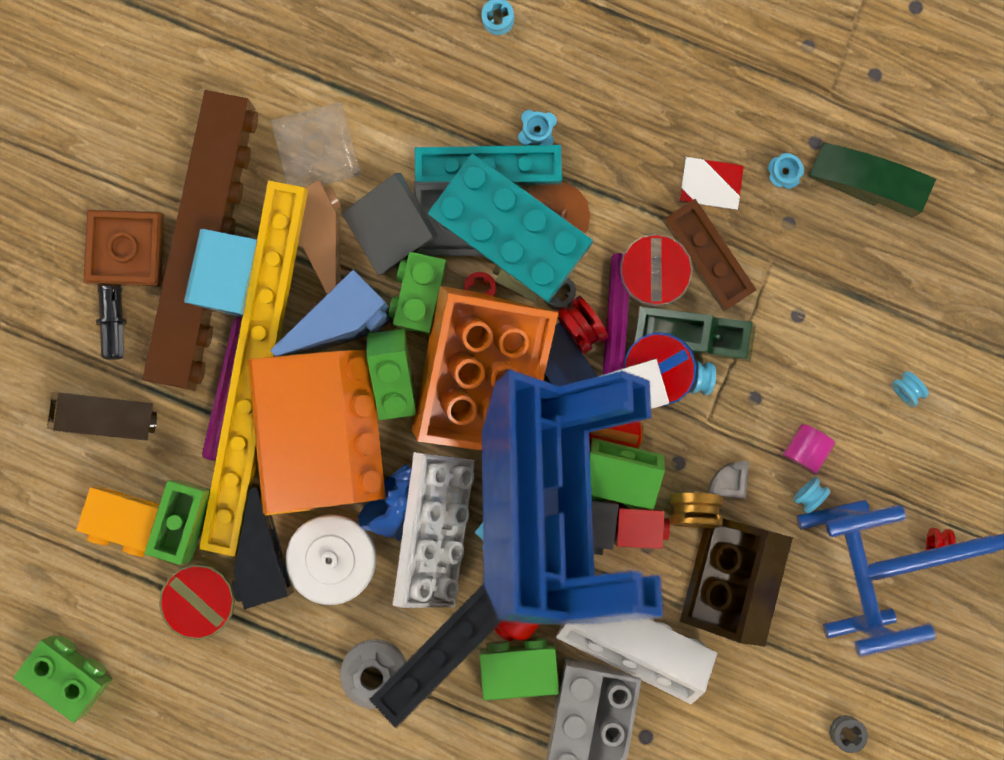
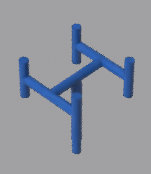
(849, 521)

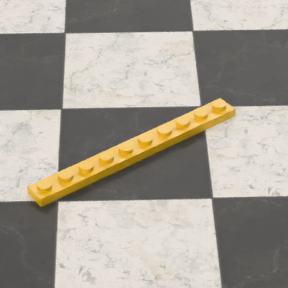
(258, 335)

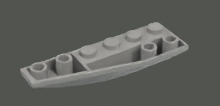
(593, 712)

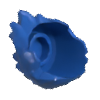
(388, 515)

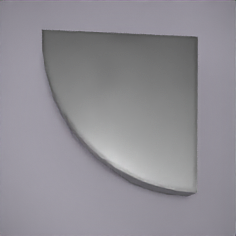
(730, 480)

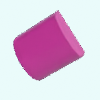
(809, 448)

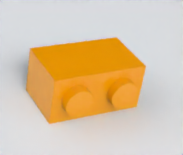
(117, 519)

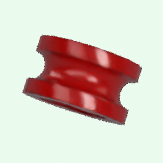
(470, 282)
(937, 539)

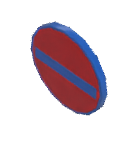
(673, 358)

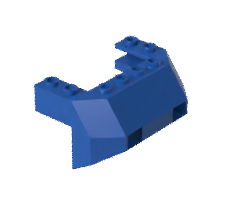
(541, 501)

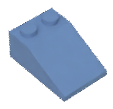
(338, 318)

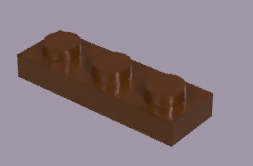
(709, 255)

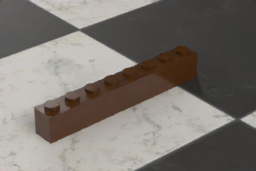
(206, 203)

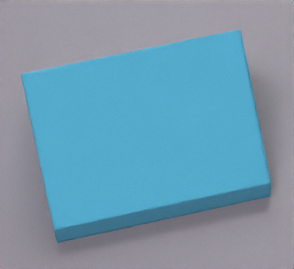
(221, 272)

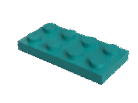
(510, 228)

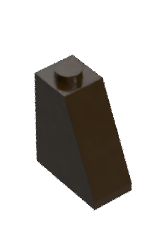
(101, 416)

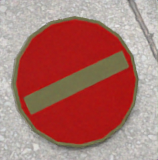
(197, 601)

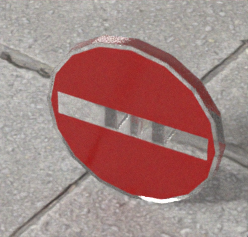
(655, 270)

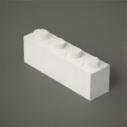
(648, 652)

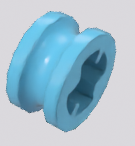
(508, 21)
(705, 378)
(910, 389)
(811, 495)

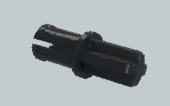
(111, 322)

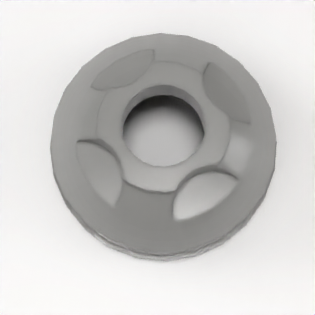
(364, 655)

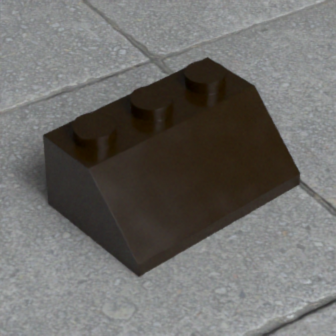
(736, 582)

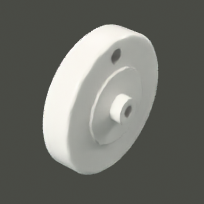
(331, 559)

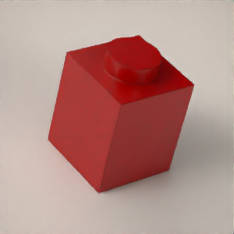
(641, 528)

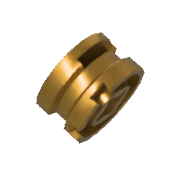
(696, 506)

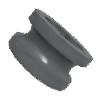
(556, 303)
(846, 745)

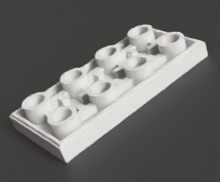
(433, 531)

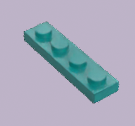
(518, 163)

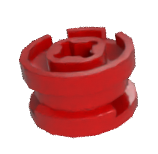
(575, 322)

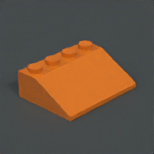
(470, 349)
(316, 430)

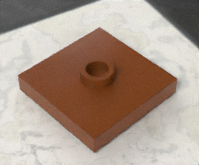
(123, 248)

